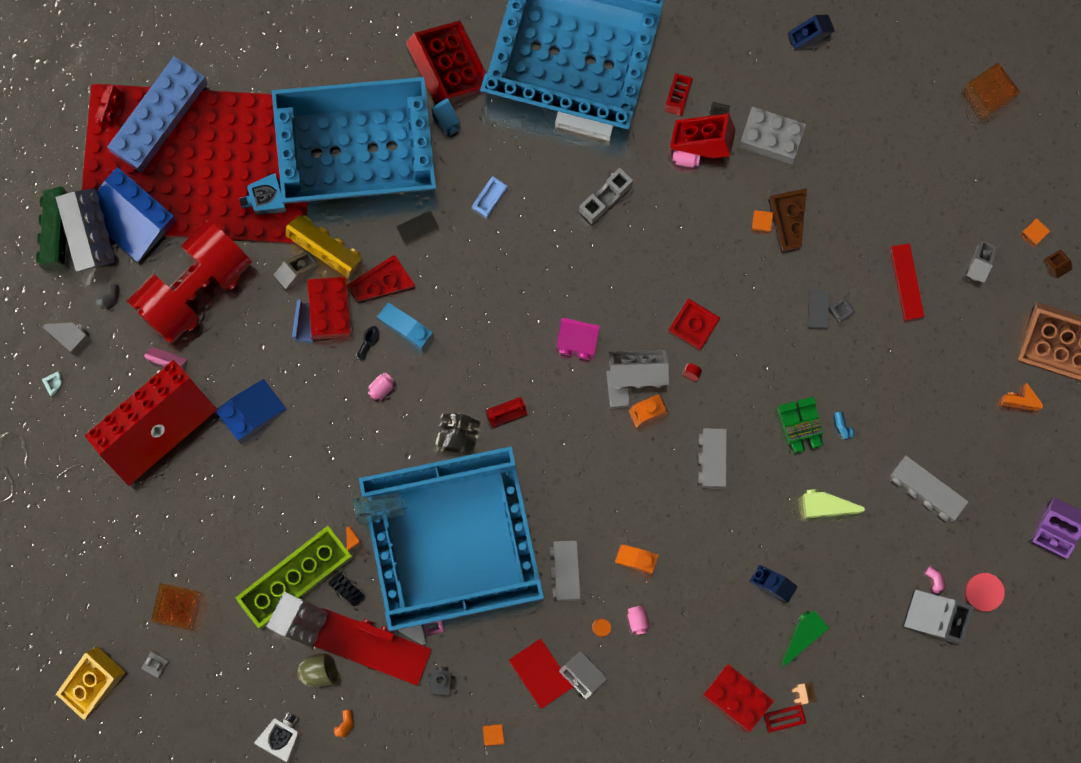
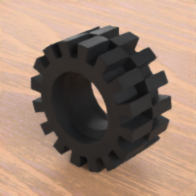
(346, 589)

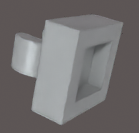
(154, 664)

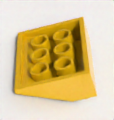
(323, 246)

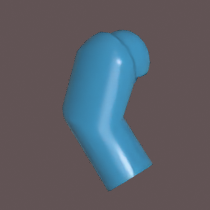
(841, 425)

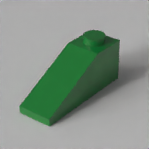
(806, 632)

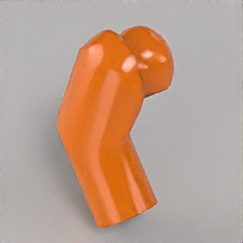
(346, 726)

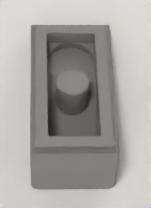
(617, 397)

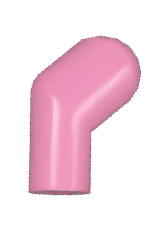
(939, 580)

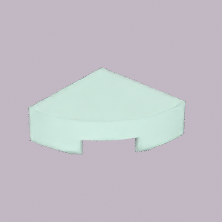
(53, 383)

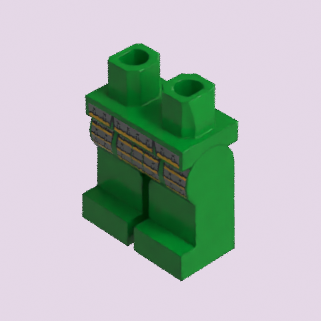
(801, 429)

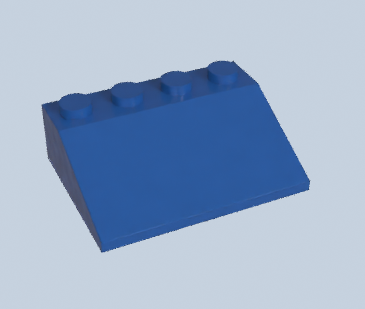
(132, 215)

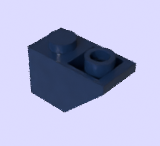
(773, 583)

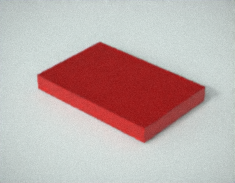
(540, 673)

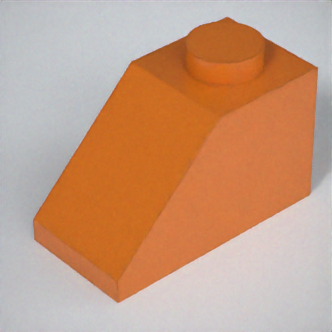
(636, 559)

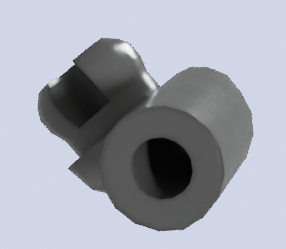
(108, 299)

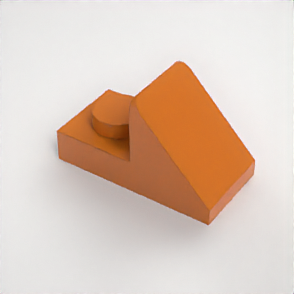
(1027, 401)

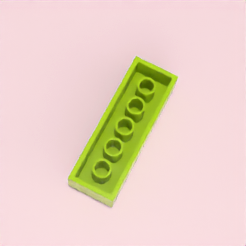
(295, 575)

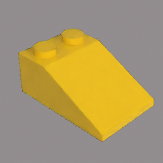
(90, 682)

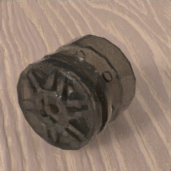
(457, 434)

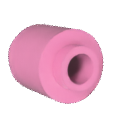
(686, 159)
(381, 386)
(638, 619)

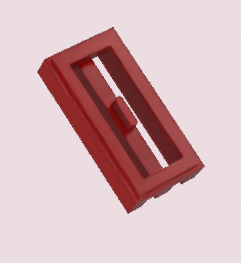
(768, 722)

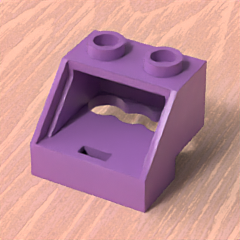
(1062, 540)

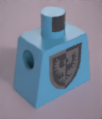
(264, 196)

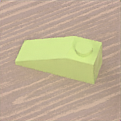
(822, 504)

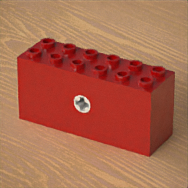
(150, 422)

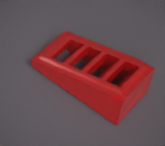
(675, 105)

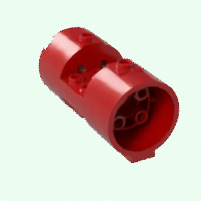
(213, 257)

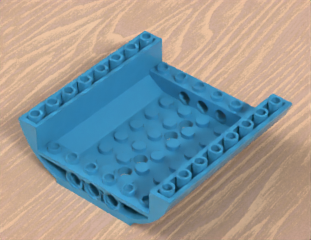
(580, 29)

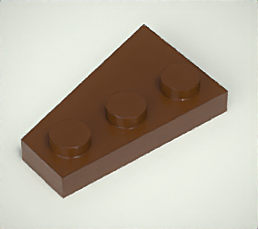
(789, 217)

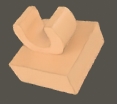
(806, 692)

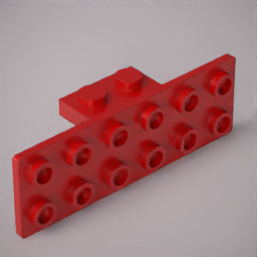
(373, 647)

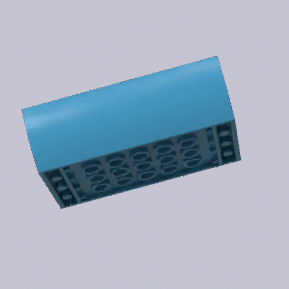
(353, 119)

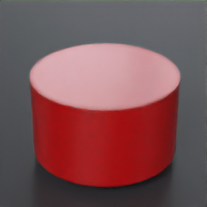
(692, 372)

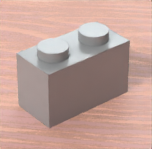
(583, 674)

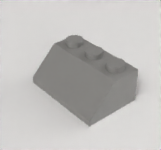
(639, 368)

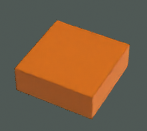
(762, 221)
(1036, 231)
(493, 735)

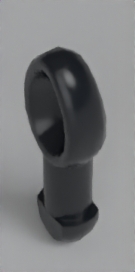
(369, 337)

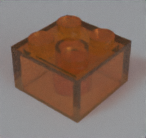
(992, 90)
(175, 606)

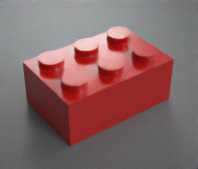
(328, 308)
(738, 698)

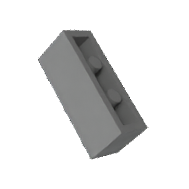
(712, 458)
(565, 571)

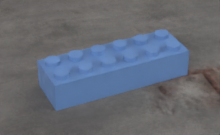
(157, 114)

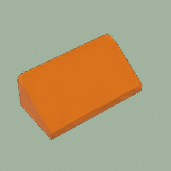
(353, 542)

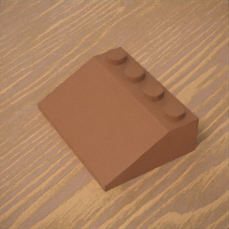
(1053, 341)

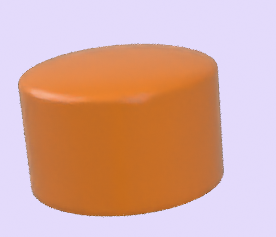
(601, 627)

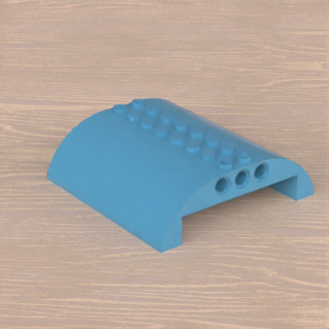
(458, 544)

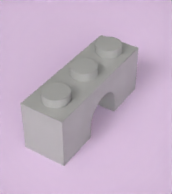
(600, 202)

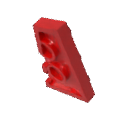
(381, 280)

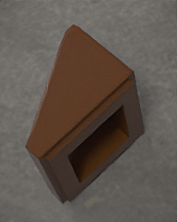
(1059, 263)

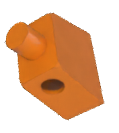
(648, 410)

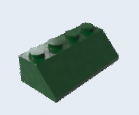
(52, 235)

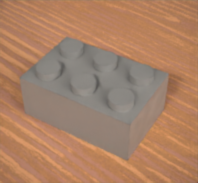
(772, 135)
(297, 619)

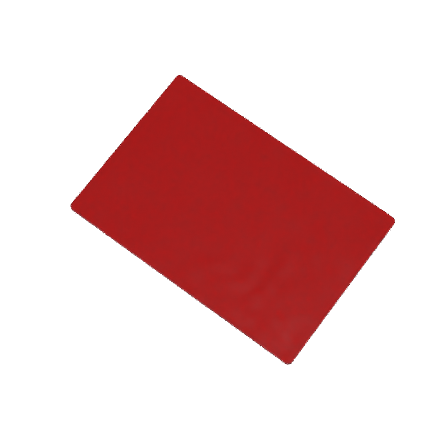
(203, 163)

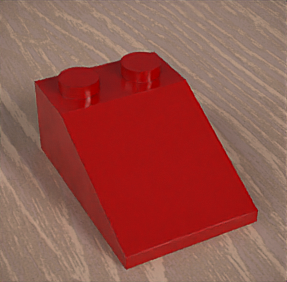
(704, 135)

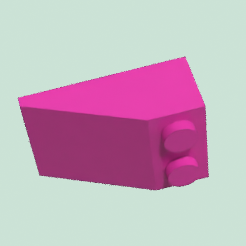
(577, 338)

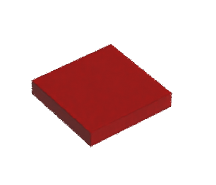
(694, 324)

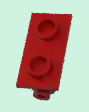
(111, 98)
(506, 412)

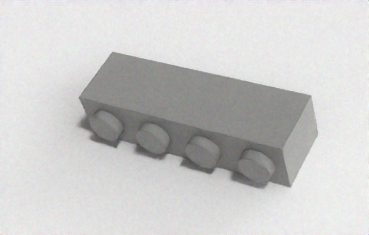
(929, 489)

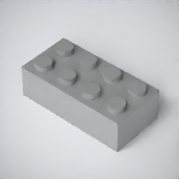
(85, 229)

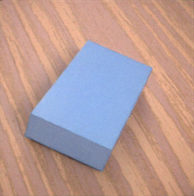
(489, 197)

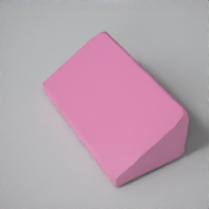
(163, 358)

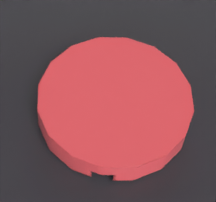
(985, 592)

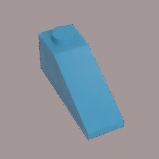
(406, 326)

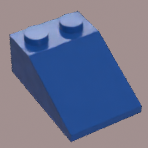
(250, 410)

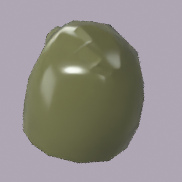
(313, 671)

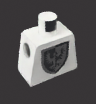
(280, 737)

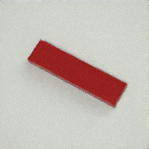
(907, 282)

